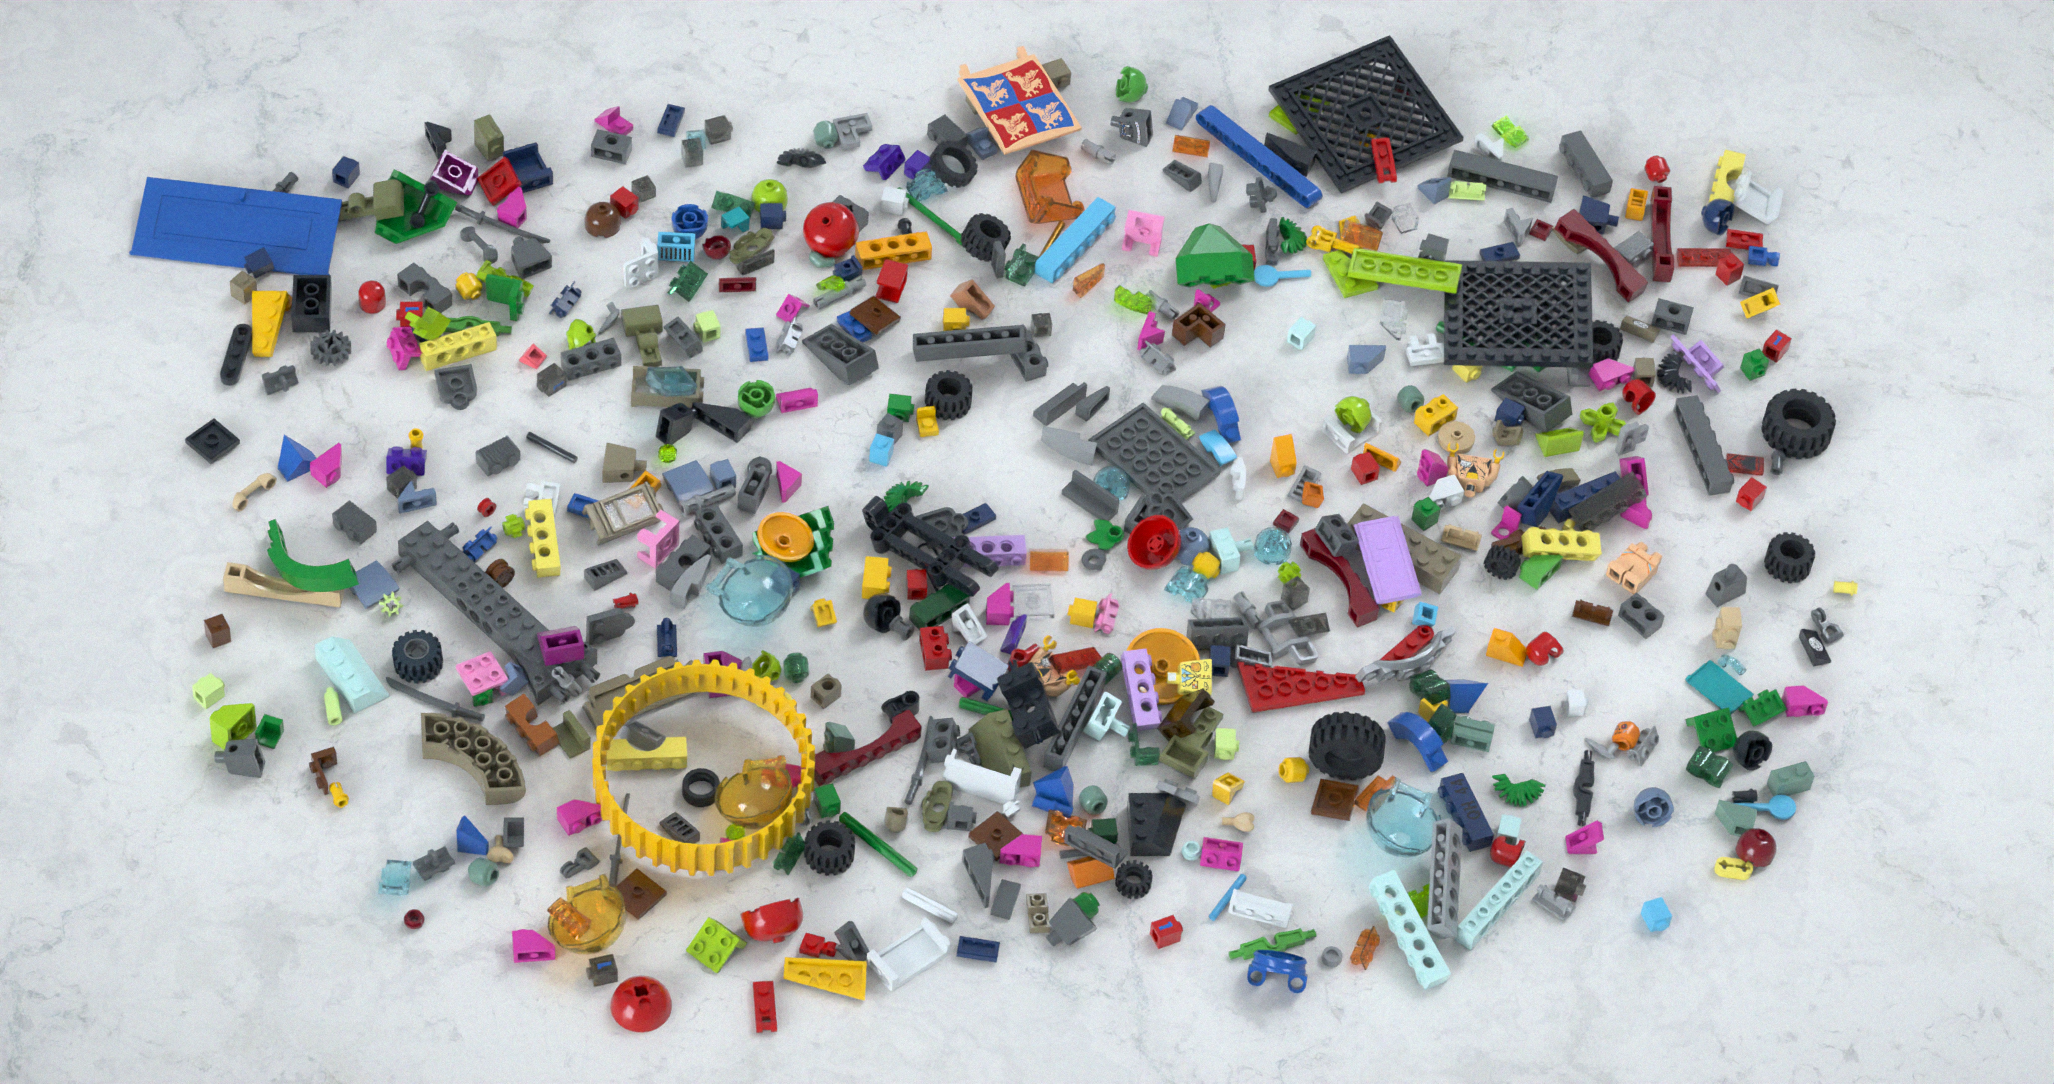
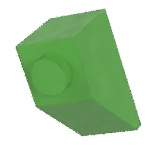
(1539, 569)

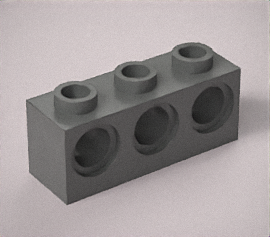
(591, 359)
(1031, 364)
(718, 533)
(1223, 626)

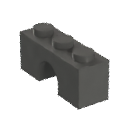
(416, 279)
(687, 554)

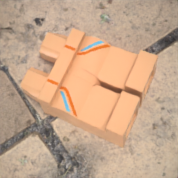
(1634, 567)

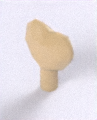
(1241, 821)
(499, 853)

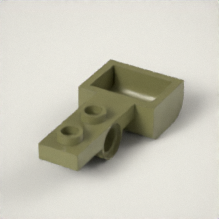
(384, 204)
(644, 324)
(1187, 753)

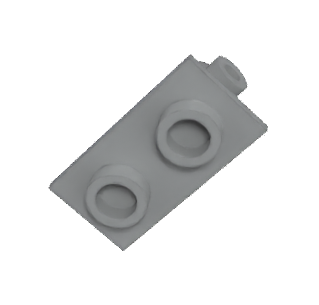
(785, 341)
(1163, 362)
(1647, 741)
(1553, 903)

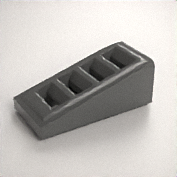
(1191, 182)
(1091, 404)
(598, 582)
(1240, 653)
(693, 834)

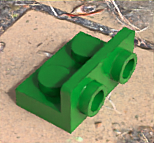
(1763, 708)

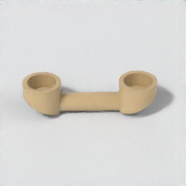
(265, 480)

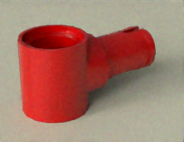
(1023, 656)

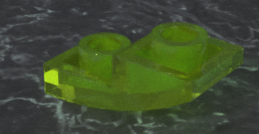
(1513, 135)
(1137, 302)

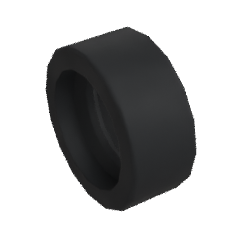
(695, 775)

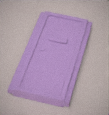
(1387, 560)

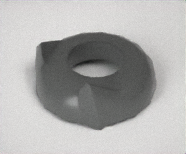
(760, 461)
(1094, 553)

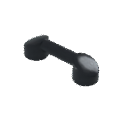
(418, 218)

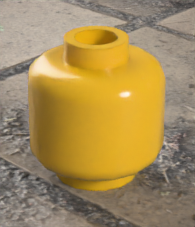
(468, 286)
(1206, 565)
(1293, 769)

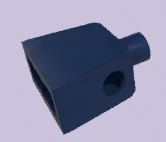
(1597, 214)

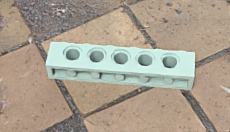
(1498, 900)
(1410, 919)

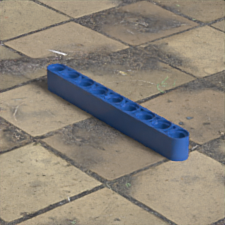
(1259, 156)

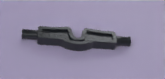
(1582, 795)

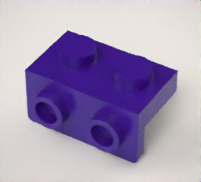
(885, 160)
(412, 459)

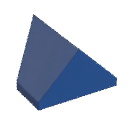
(294, 459)
(1464, 694)
(1056, 786)
(470, 839)

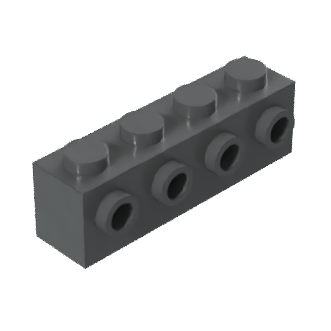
(1585, 164)

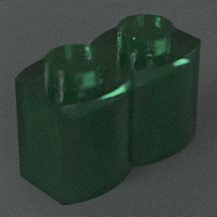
(1430, 686)
(1709, 766)

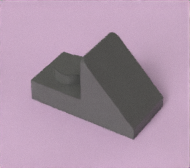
(851, 943)

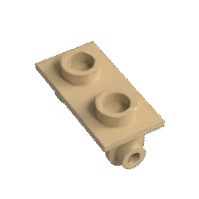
(1456, 536)

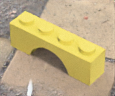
(1730, 168)
(669, 755)

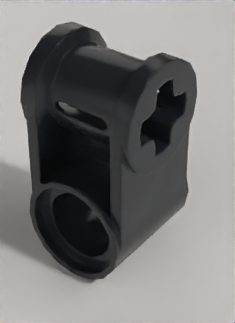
(901, 704)

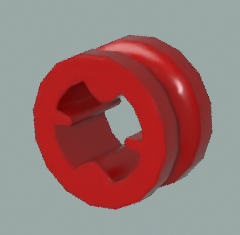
(486, 507)

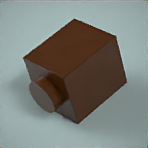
(217, 630)

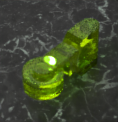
(832, 282)

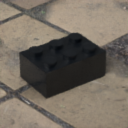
(311, 303)

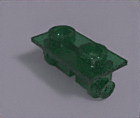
(793, 849)

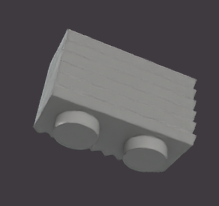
(1635, 248)

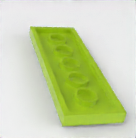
(1405, 270)

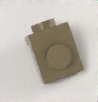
(1507, 435)

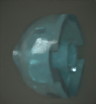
(1114, 481)
(1273, 546)

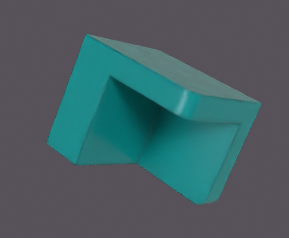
(735, 218)

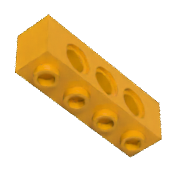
(898, 248)

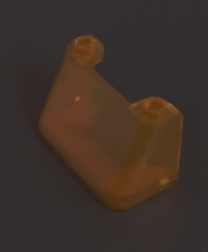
(1044, 188)

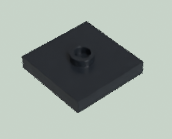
(212, 441)

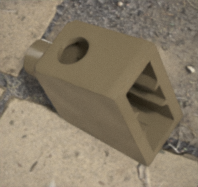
(620, 464)

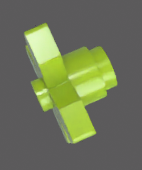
(1602, 421)

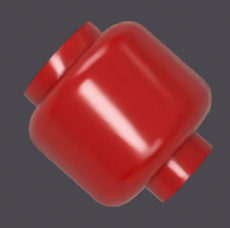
(1657, 169)

